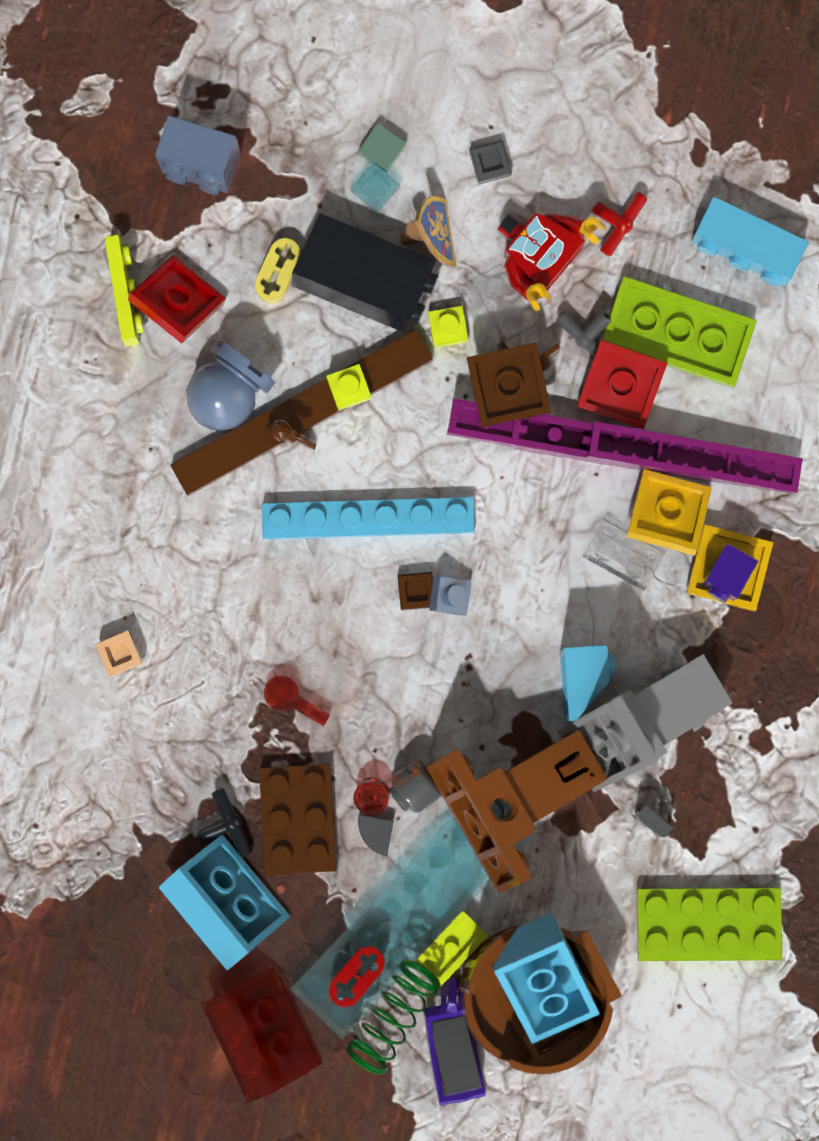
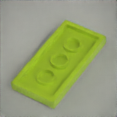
(680, 331)
(709, 924)

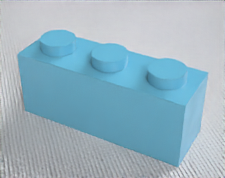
(749, 242)

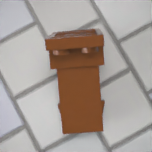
(505, 805)

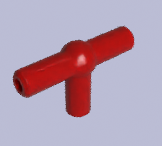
(622, 223)

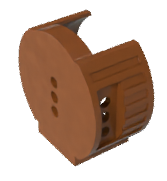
(500, 1029)

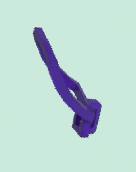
(446, 1011)

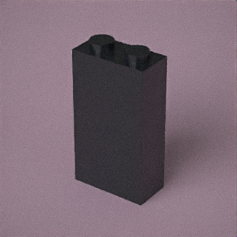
(364, 273)

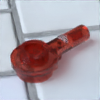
(283, 694)

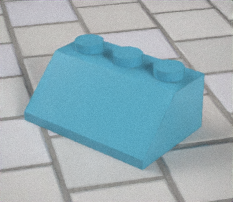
(224, 902)
(544, 979)

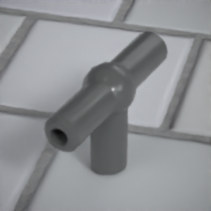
(585, 337)

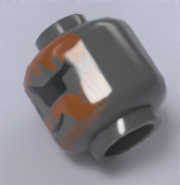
(414, 787)

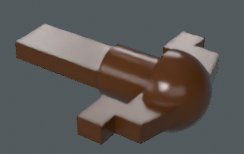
(282, 431)

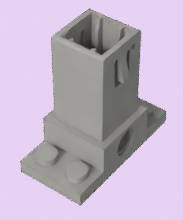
(634, 728)

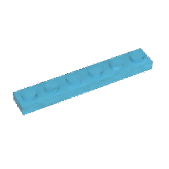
(367, 518)

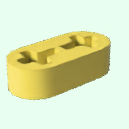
(270, 267)

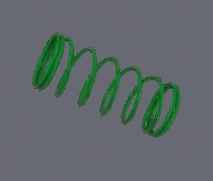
(361, 1046)

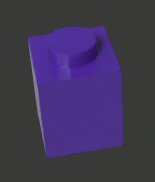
(729, 573)

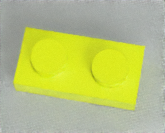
(452, 947)

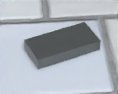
(455, 1056)

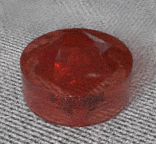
(371, 796)

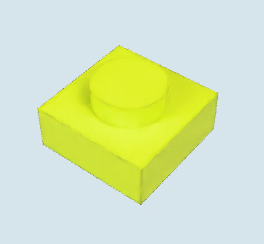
(448, 326)
(348, 387)

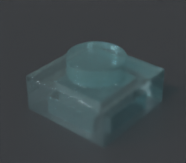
(375, 187)

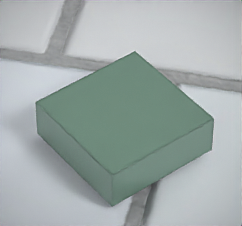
(382, 147)

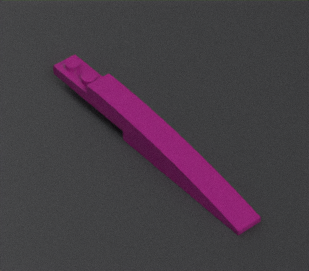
(633, 449)

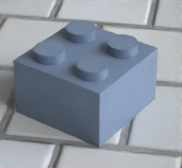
(198, 155)

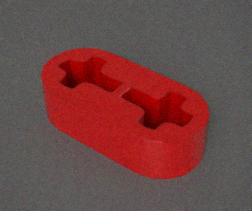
(350, 970)

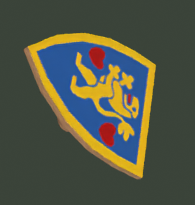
(433, 228)

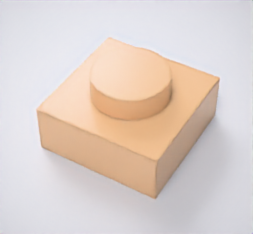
(119, 653)

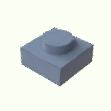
(450, 595)

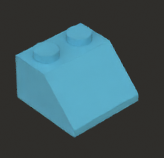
(584, 675)

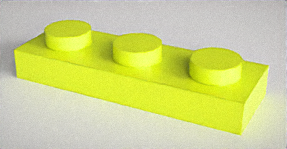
(119, 258)

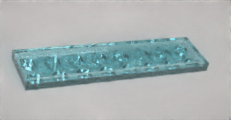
(399, 923)

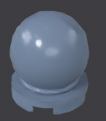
(224, 391)

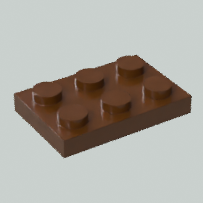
(297, 819)

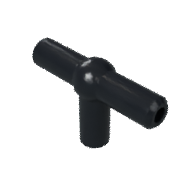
(229, 823)

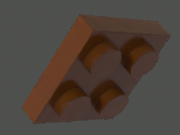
(508, 385)

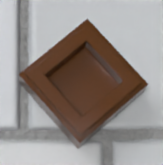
(415, 590)

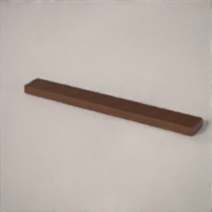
(301, 411)

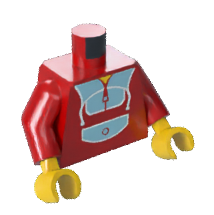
(543, 250)

